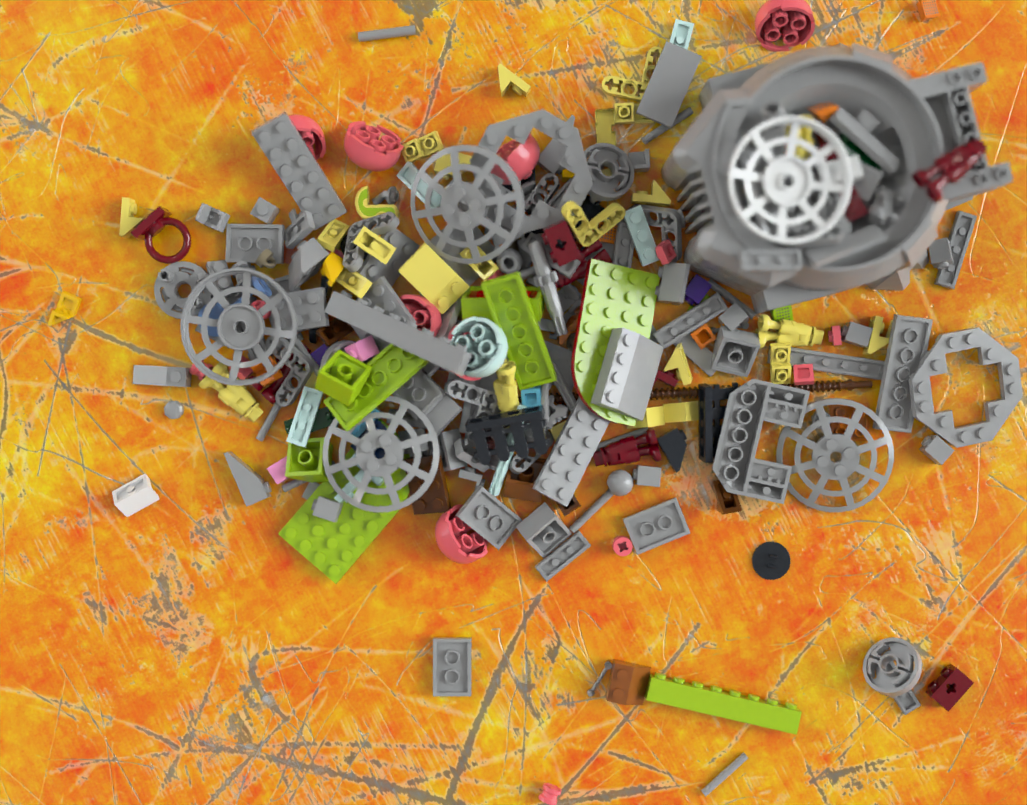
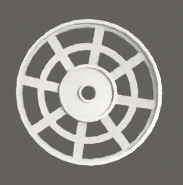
(801, 179)

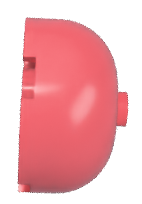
(790, 16)
(311, 134)
(367, 151)
(519, 157)
(423, 312)
(453, 540)

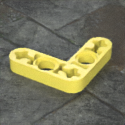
(643, 84)
(586, 227)

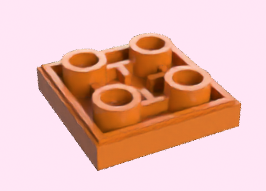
(848, 411)

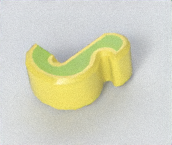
(367, 211)

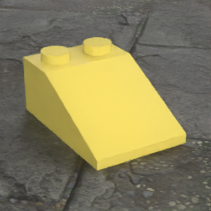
(433, 278)

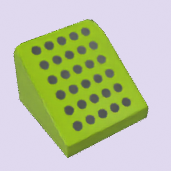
(782, 313)

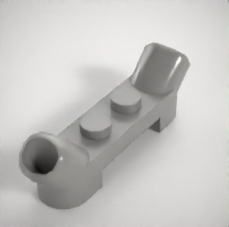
(771, 111)

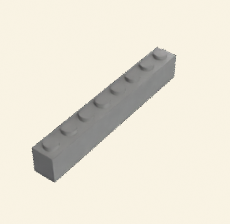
(398, 333)

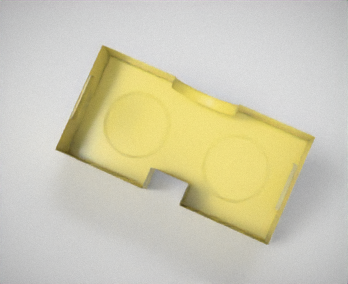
(603, 122)

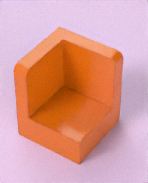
(260, 370)

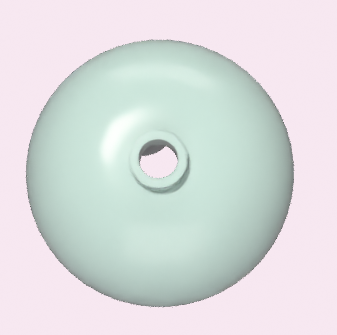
(487, 349)

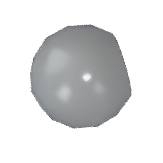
(509, 261)
(620, 482)

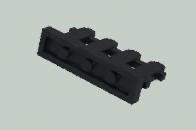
(709, 417)
(515, 419)

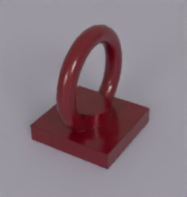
(154, 225)

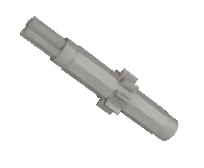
(546, 281)

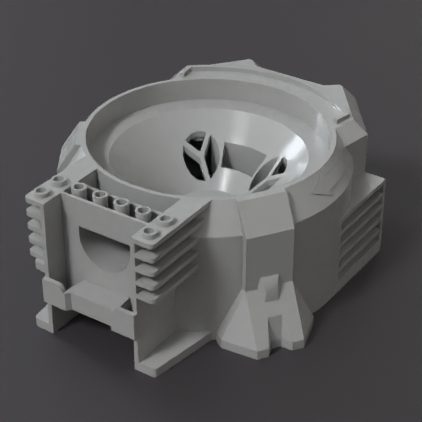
(917, 124)

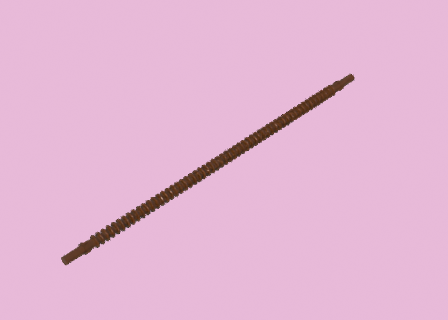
(847, 385)

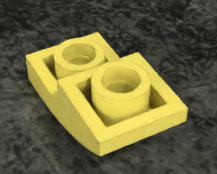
(626, 114)
(422, 147)
(780, 363)

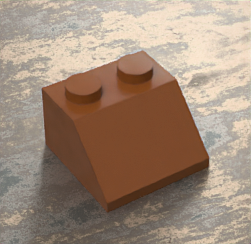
(520, 485)
(627, 683)

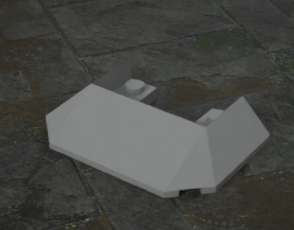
(740, 434)

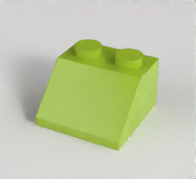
(342, 377)
(307, 461)

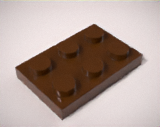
(436, 498)

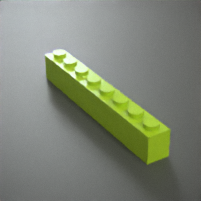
(722, 703)

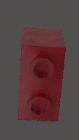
(561, 231)
(958, 683)

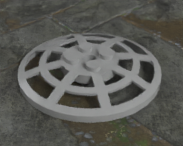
(476, 201)
(228, 322)
(845, 446)
(389, 463)

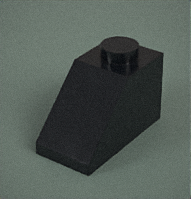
(673, 447)

